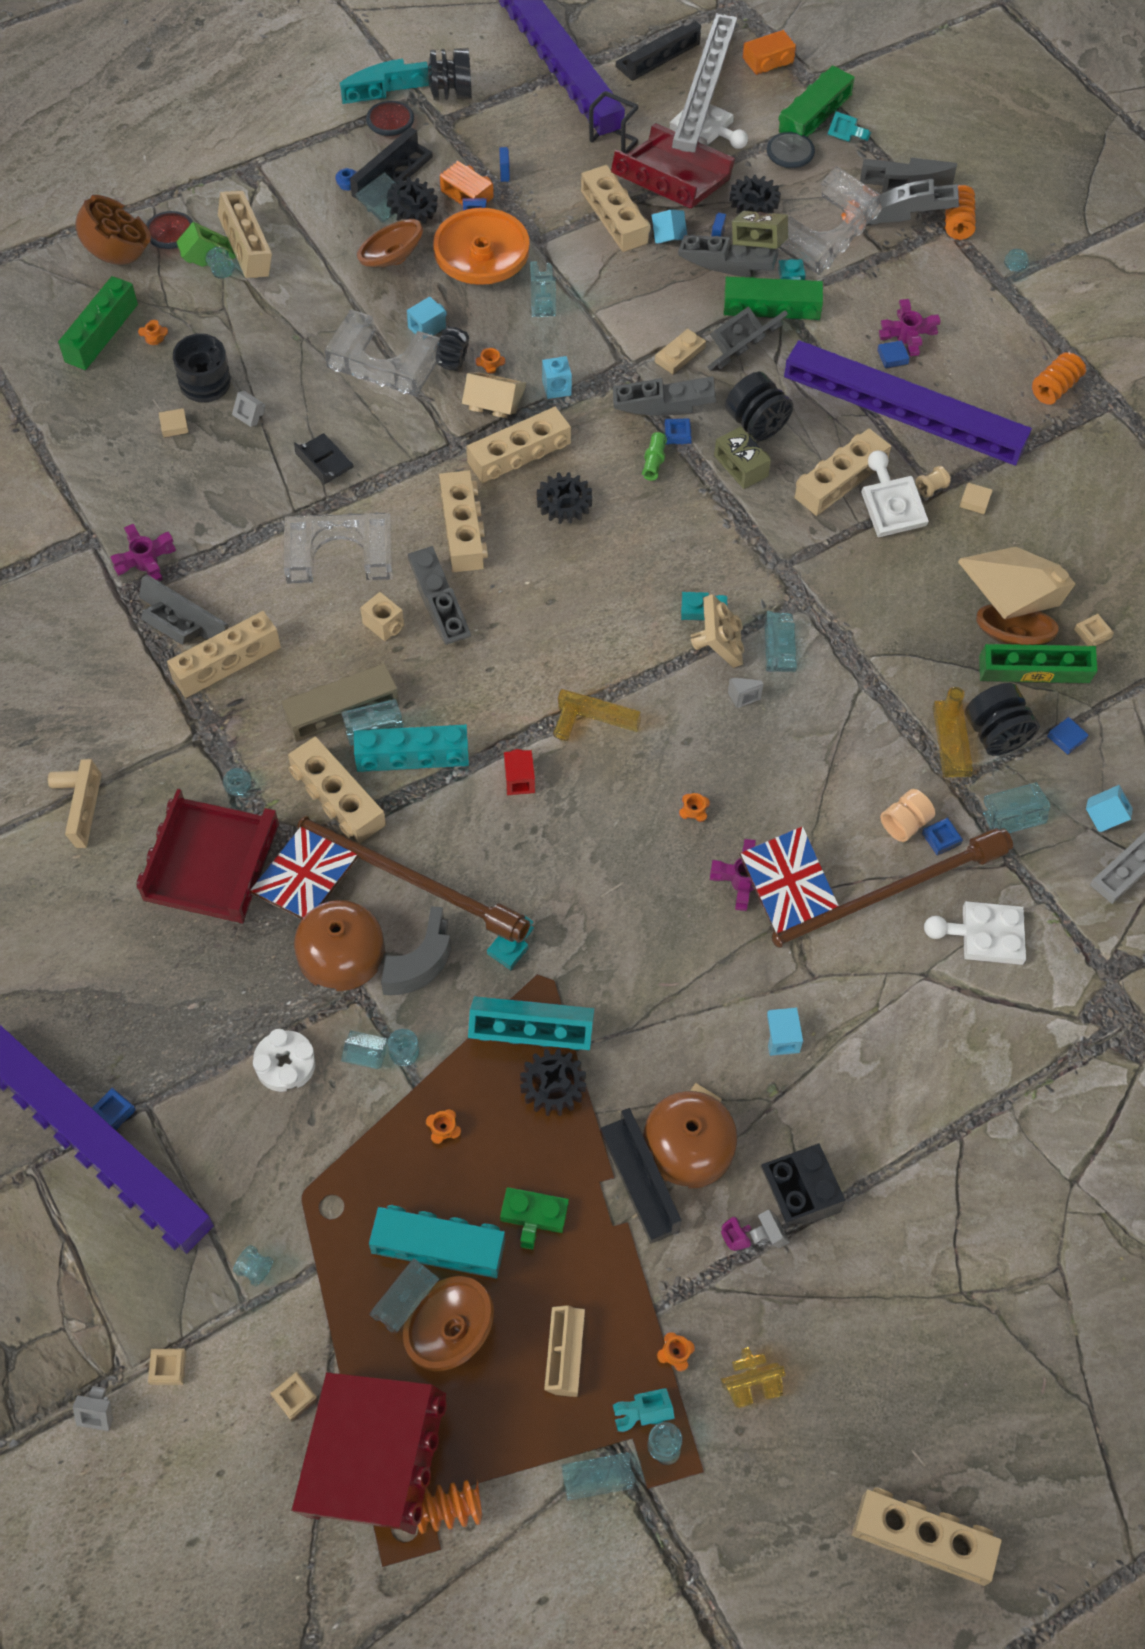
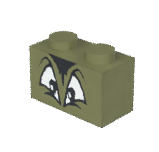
(760, 229)
(742, 457)

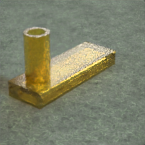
(576, 704)
(953, 735)

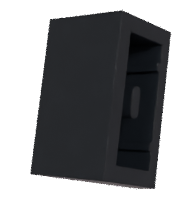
(804, 1186)

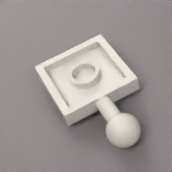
(716, 125)
(892, 503)
(988, 930)

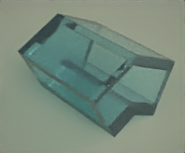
(364, 1050)

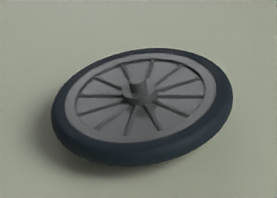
(790, 150)

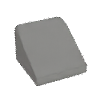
(744, 691)

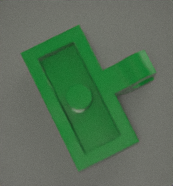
(533, 1212)

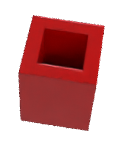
(519, 772)

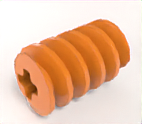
(961, 220)
(1058, 378)
(451, 1506)

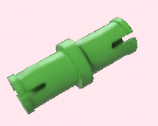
(654, 456)

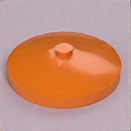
(481, 246)

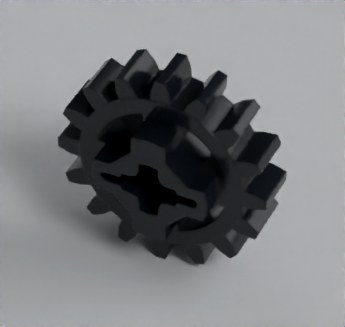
(754, 195)
(412, 200)
(564, 497)
(557, 1094)

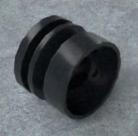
(450, 74)
(201, 367)
(759, 406)
(1002, 719)

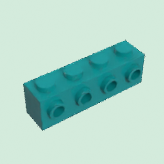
(411, 748)
(531, 1023)
(437, 1241)

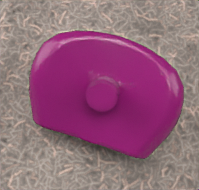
(735, 1235)

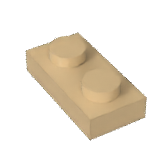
(680, 351)

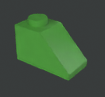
(198, 241)

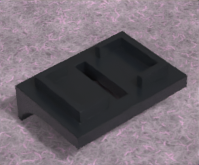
(317, 450)

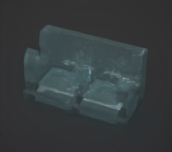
(542, 291)
(780, 642)
(375, 716)
(1017, 808)
(404, 1296)
(597, 1476)

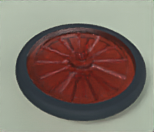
(390, 118)
(168, 228)

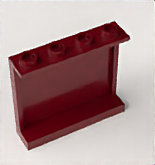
(672, 172)
(207, 858)
(370, 1451)

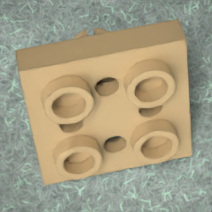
(721, 632)

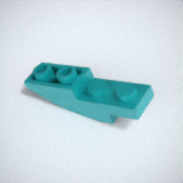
(381, 78)

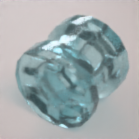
(220, 262)
(406, 1053)
(253, 1265)
(667, 1435)

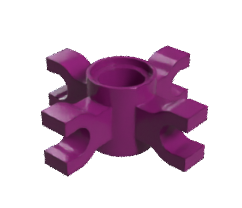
(909, 327)
(142, 553)
(722, 871)

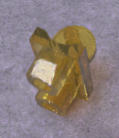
(768, 1376)

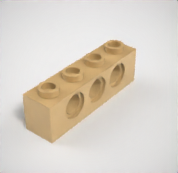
(615, 208)
(244, 234)
(518, 444)
(839, 473)
(462, 522)
(224, 654)
(316, 757)
(982, 1545)

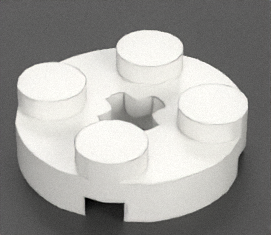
(280, 1044)

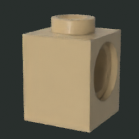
(379, 608)

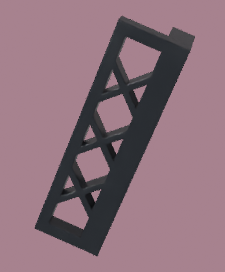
(660, 51)
(390, 158)
(641, 1177)

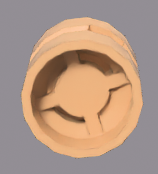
(907, 815)

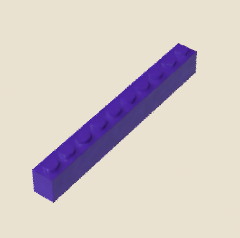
(566, 62)
(907, 402)
(100, 1147)

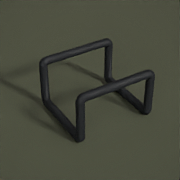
(622, 133)

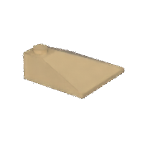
(1018, 581)

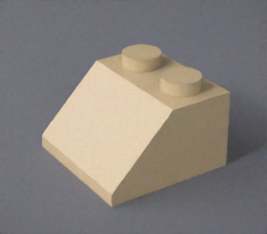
(492, 393)

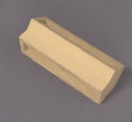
(564, 1351)

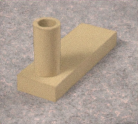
(86, 785)

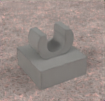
(248, 408)
(770, 1231)
(93, 1410)

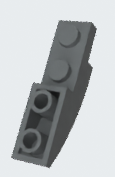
(897, 174)
(913, 197)
(720, 256)
(655, 398)
(438, 596)

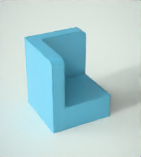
(669, 226)
(1109, 808)
(784, 1031)

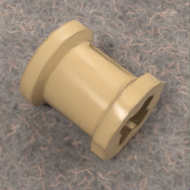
(933, 481)

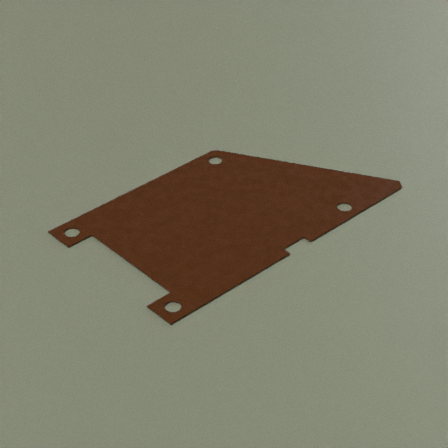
(496, 1400)

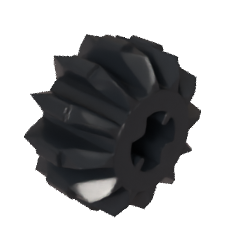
(452, 348)

